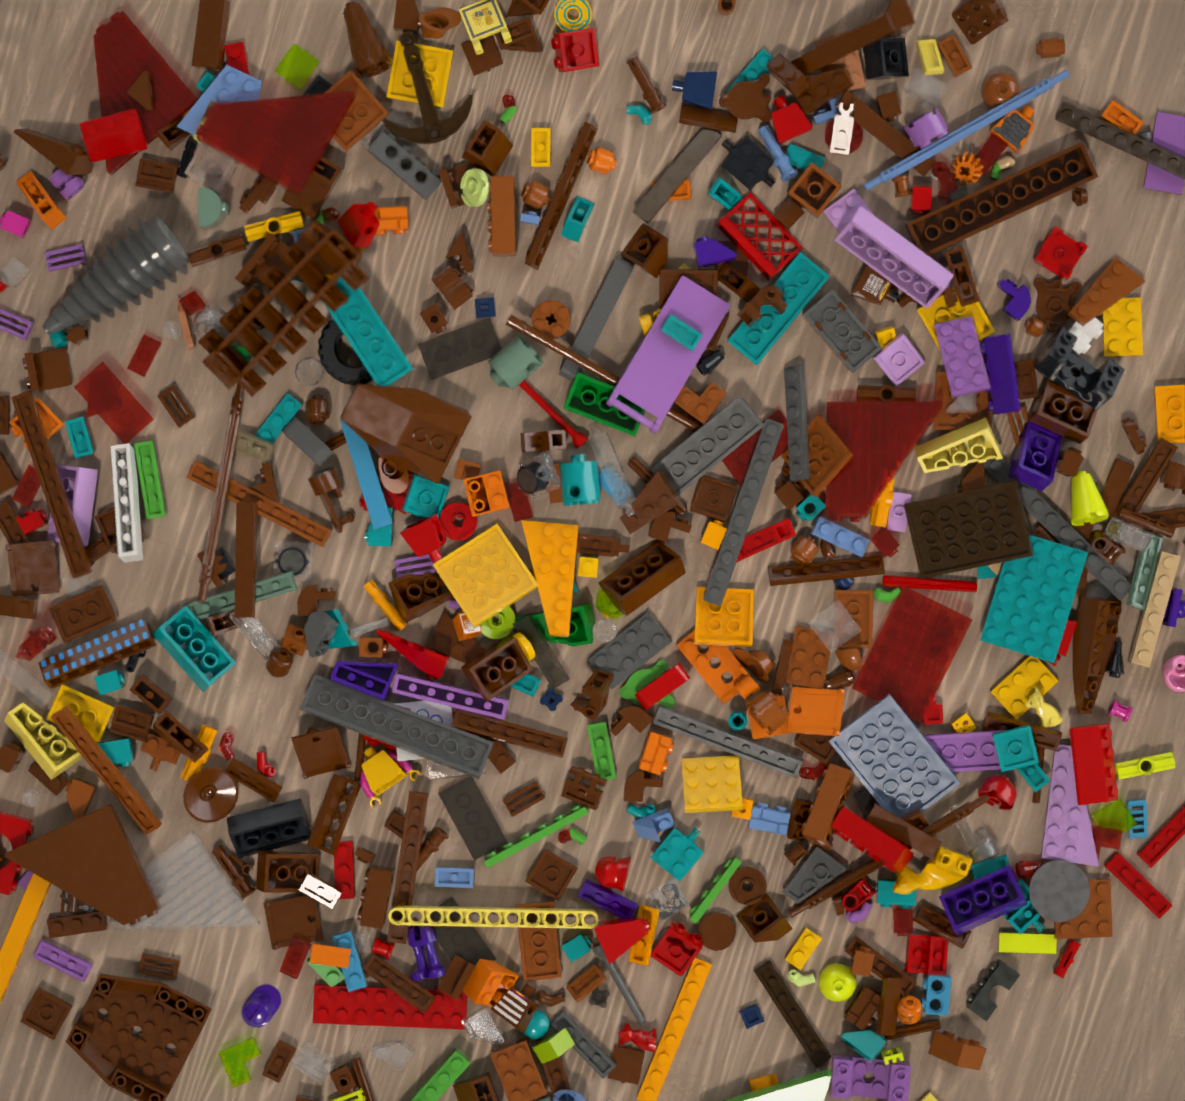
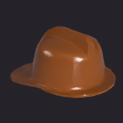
(437, 22)
(393, 476)
(755, 661)

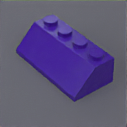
(1001, 374)

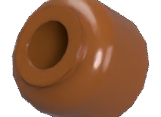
(1034, 326)

